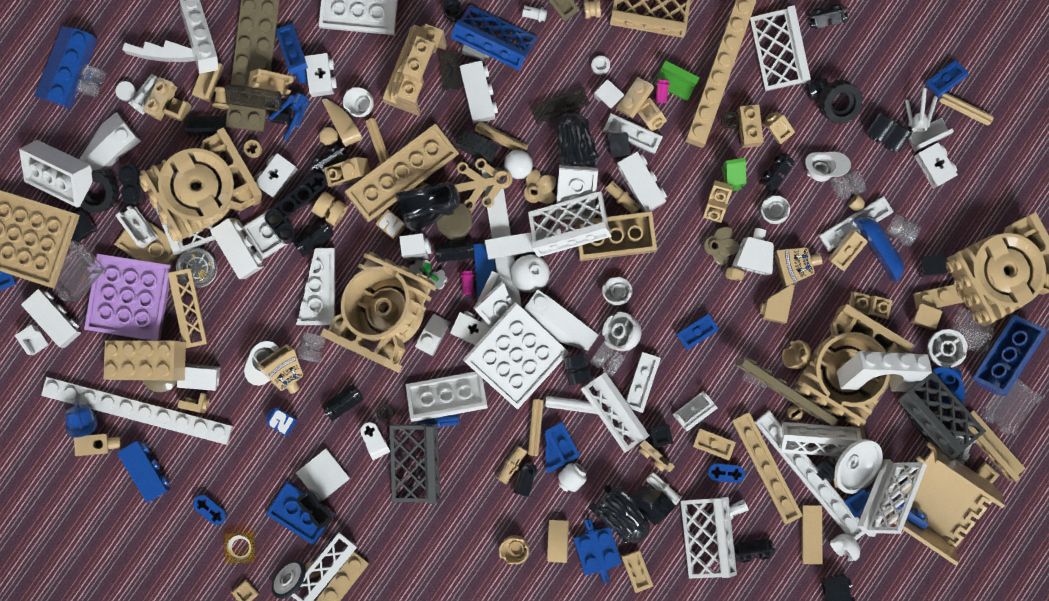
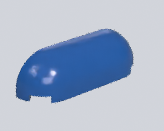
(881, 246)

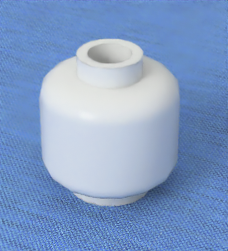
(572, 477)

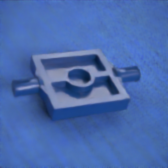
(597, 551)

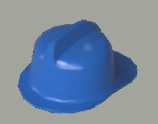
(953, 380)
(80, 420)

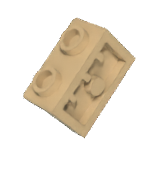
(160, 98)

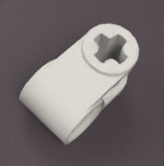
(375, 444)

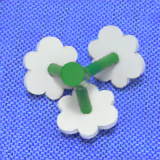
(424, 268)

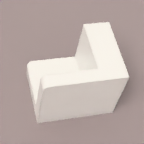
(608, 94)
(32, 340)

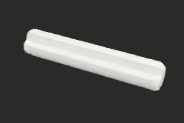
(570, 404)

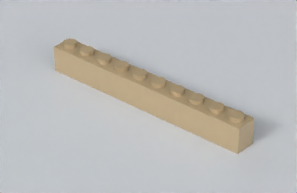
(720, 72)

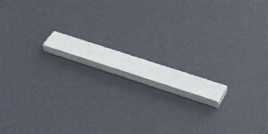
(500, 228)
(808, 474)

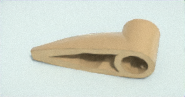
(343, 123)

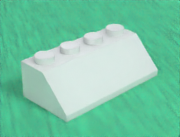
(55, 172)

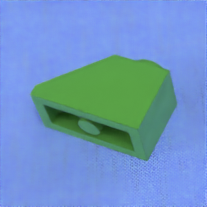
(735, 173)

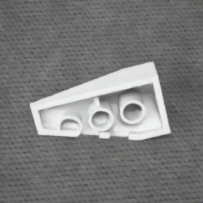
(109, 143)
(559, 322)

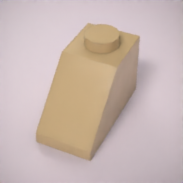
(778, 306)

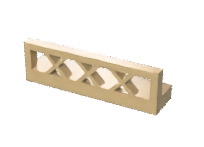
(181, 308)
(997, 451)

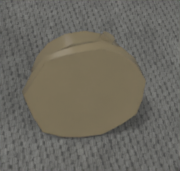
(456, 225)

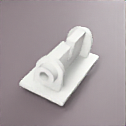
(142, 95)

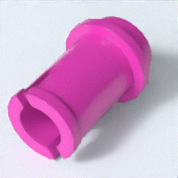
(662, 90)
(467, 282)

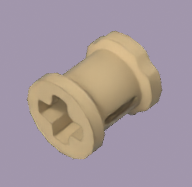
(220, 99)

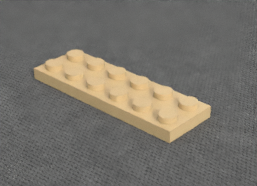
(401, 172)

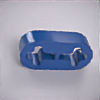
(727, 468)
(207, 514)

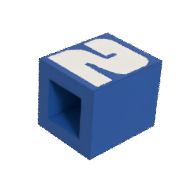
(281, 421)

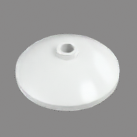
(858, 466)

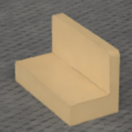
(206, 83)

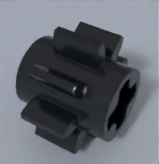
(826, 469)

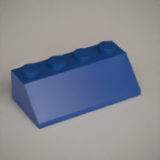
(64, 66)
(1009, 355)

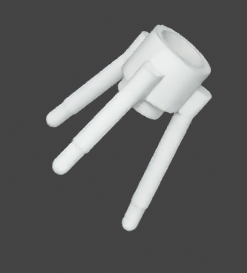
(920, 122)

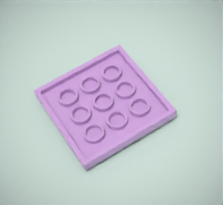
(129, 298)

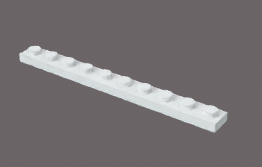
(137, 410)

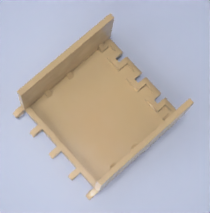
(949, 497)

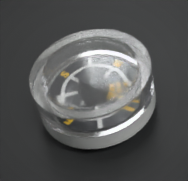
(202, 264)

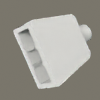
(755, 254)

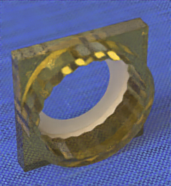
(230, 557)

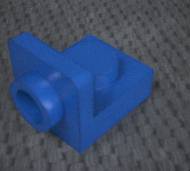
(857, 502)

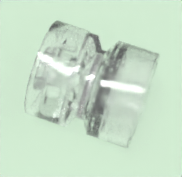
(90, 81)
(850, 184)
(902, 229)
(311, 347)
(607, 359)

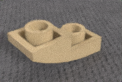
(718, 201)
(870, 305)
(558, 541)

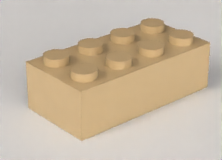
(629, 233)
(144, 360)

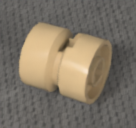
(329, 208)

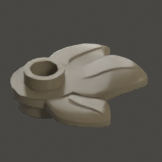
(724, 245)

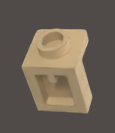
(651, 115)
(778, 126)
(190, 404)

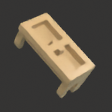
(270, 81)

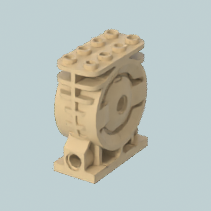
(184, 221)
(1025, 263)
(398, 323)
(811, 380)

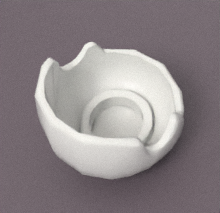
(358, 101)
(518, 164)
(775, 209)
(617, 291)
(846, 545)

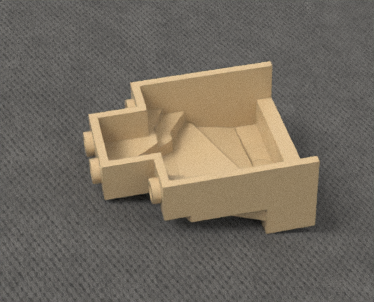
(409, 70)

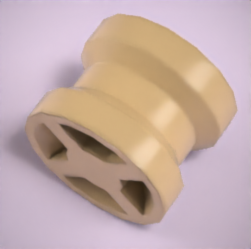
(592, 8)

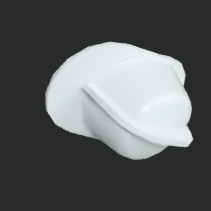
(825, 165)
(257, 354)

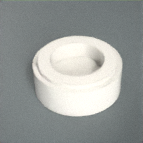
(600, 65)
(125, 91)

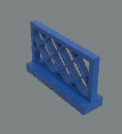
(490, 43)

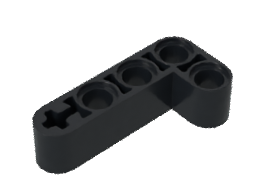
(299, 204)

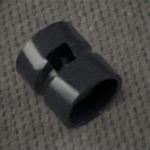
(578, 369)

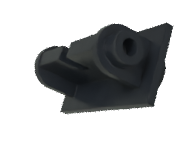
(835, 14)
(334, 155)
(781, 164)
(313, 238)
(454, 250)
(342, 402)
(762, 550)

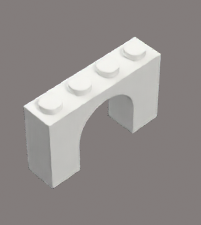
(904, 369)

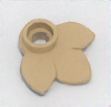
(542, 186)

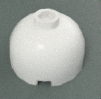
(530, 273)
(621, 332)
(947, 348)

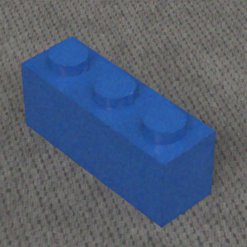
(144, 470)

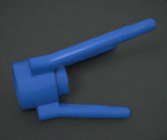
(298, 104)

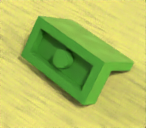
(681, 81)

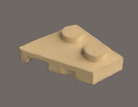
(660, 462)

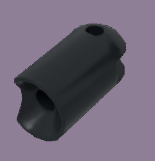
(525, 479)

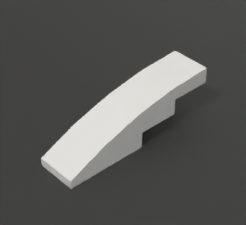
(169, 53)
(512, 245)

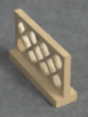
(651, 23)

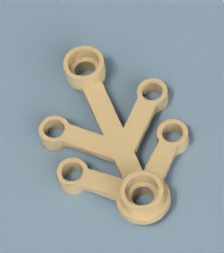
(481, 183)

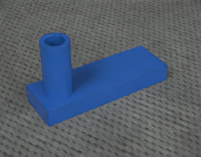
(292, 52)

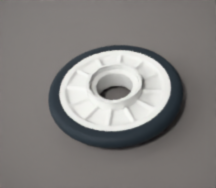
(296, 572)

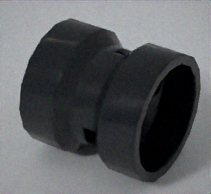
(453, 6)
(815, 88)

